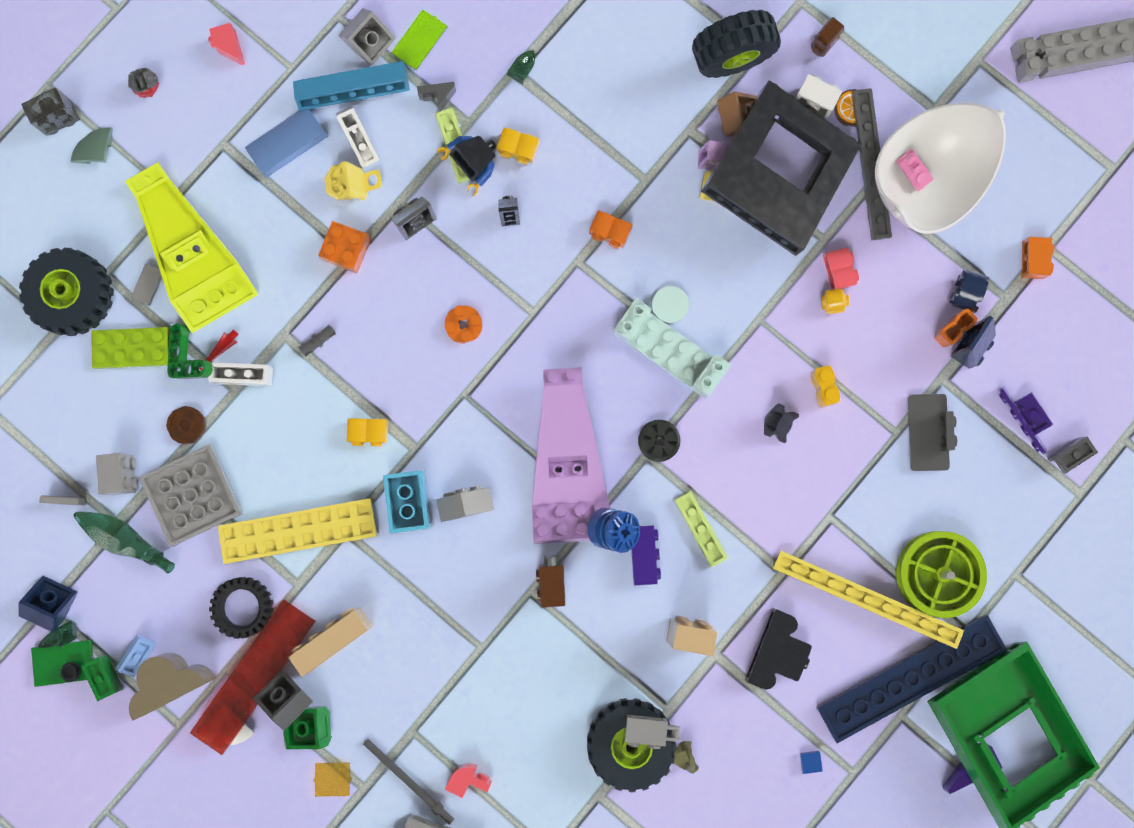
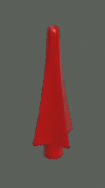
(225, 342)

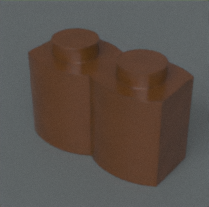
(827, 37)

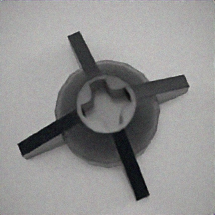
(779, 422)

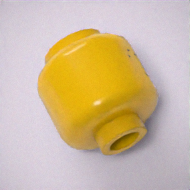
(834, 301)

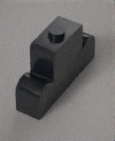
(778, 652)

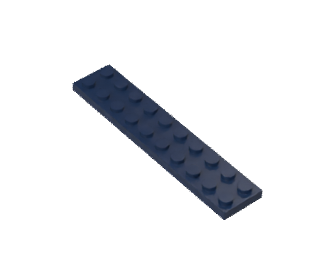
(910, 680)

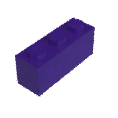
(645, 556)

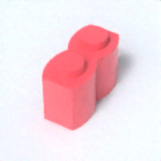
(840, 268)

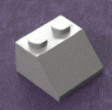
(367, 36)

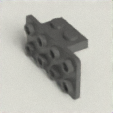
(930, 432)

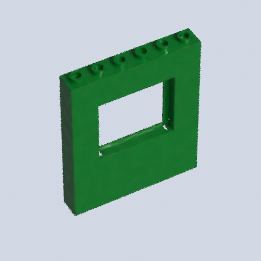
(989, 700)

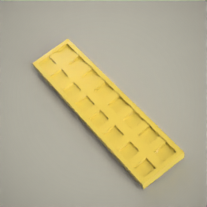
(297, 531)

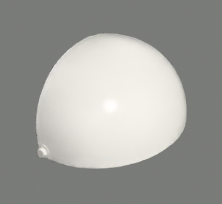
(962, 153)

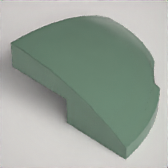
(93, 147)

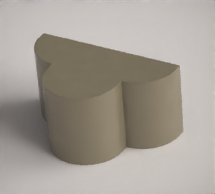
(165, 680)

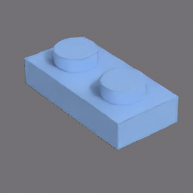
(135, 655)

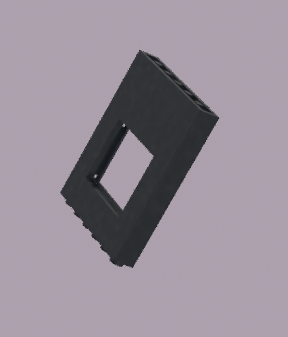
(764, 196)

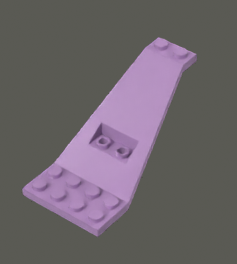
(566, 442)

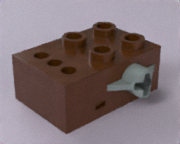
(551, 583)

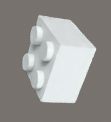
(819, 95)

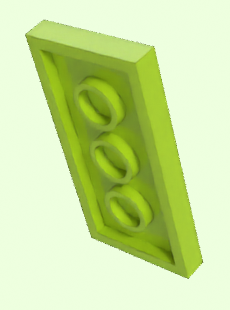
(130, 347)

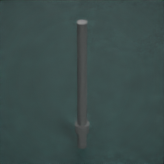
(436, 807)

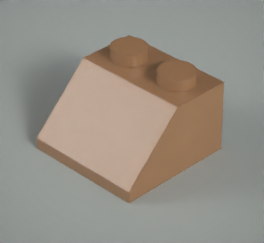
(733, 110)

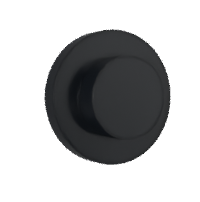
(70, 671)

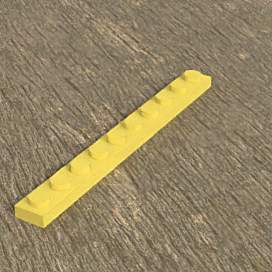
(868, 599)

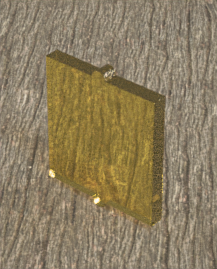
(332, 779)

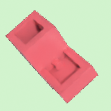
(464, 776)

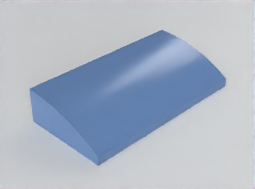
(286, 142)

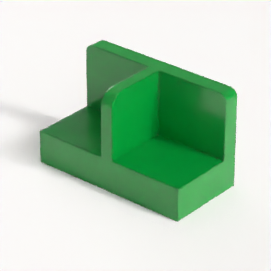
(102, 677)

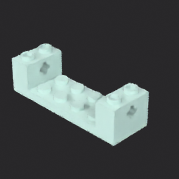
(670, 349)

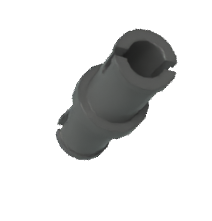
(317, 340)

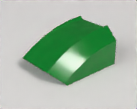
(309, 729)

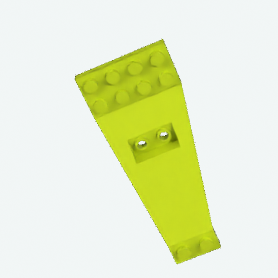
(206, 280)

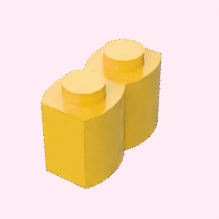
(517, 145)
(826, 391)
(367, 431)

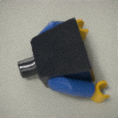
(473, 157)

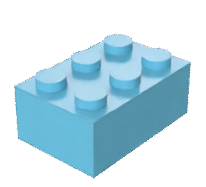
(407, 501)

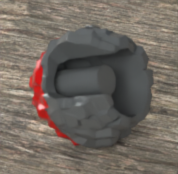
(143, 82)

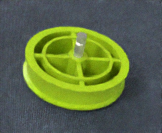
(941, 574)

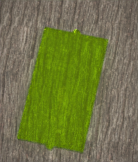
(419, 39)

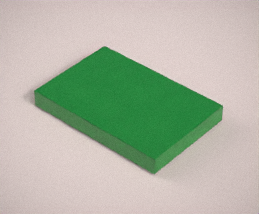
(49, 661)

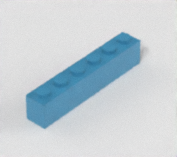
(351, 85)

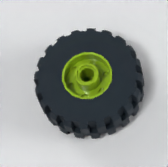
(736, 43)
(66, 291)
(621, 765)

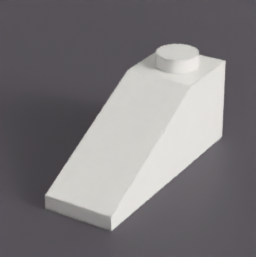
(357, 136)

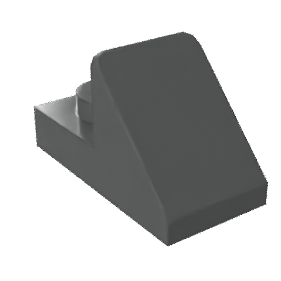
(441, 91)

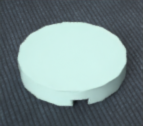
(670, 304)

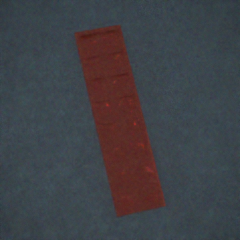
(255, 670)

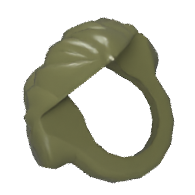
(684, 757)

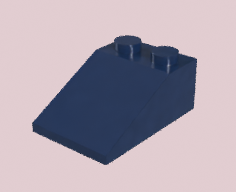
(975, 343)

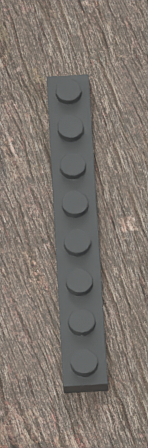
(869, 151)

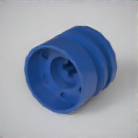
(613, 530)

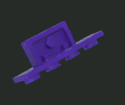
(1030, 414)

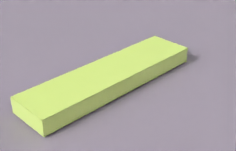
(450, 130)
(700, 529)

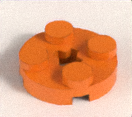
(459, 314)

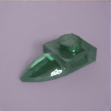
(522, 66)
(62, 635)

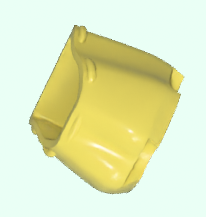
(350, 182)

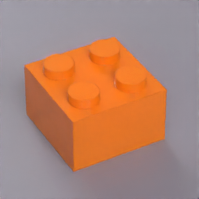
(344, 247)

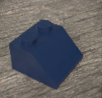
(47, 603)

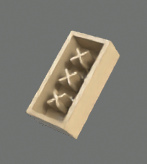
(691, 636)
(328, 643)

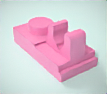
(914, 170)

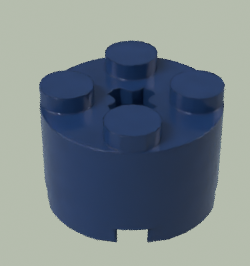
(969, 291)

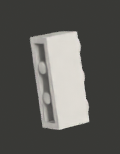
(241, 374)

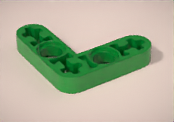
(181, 333)

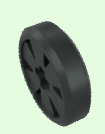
(670, 443)

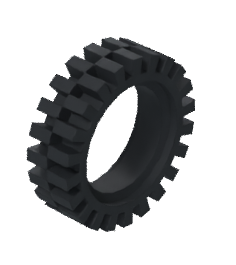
(218, 607)

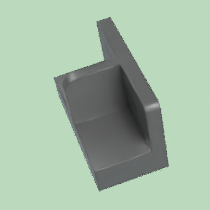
(1073, 454)

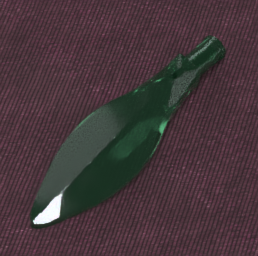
(121, 539)

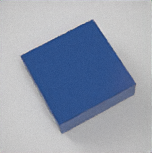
(811, 762)

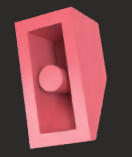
(226, 42)

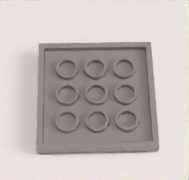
(190, 495)

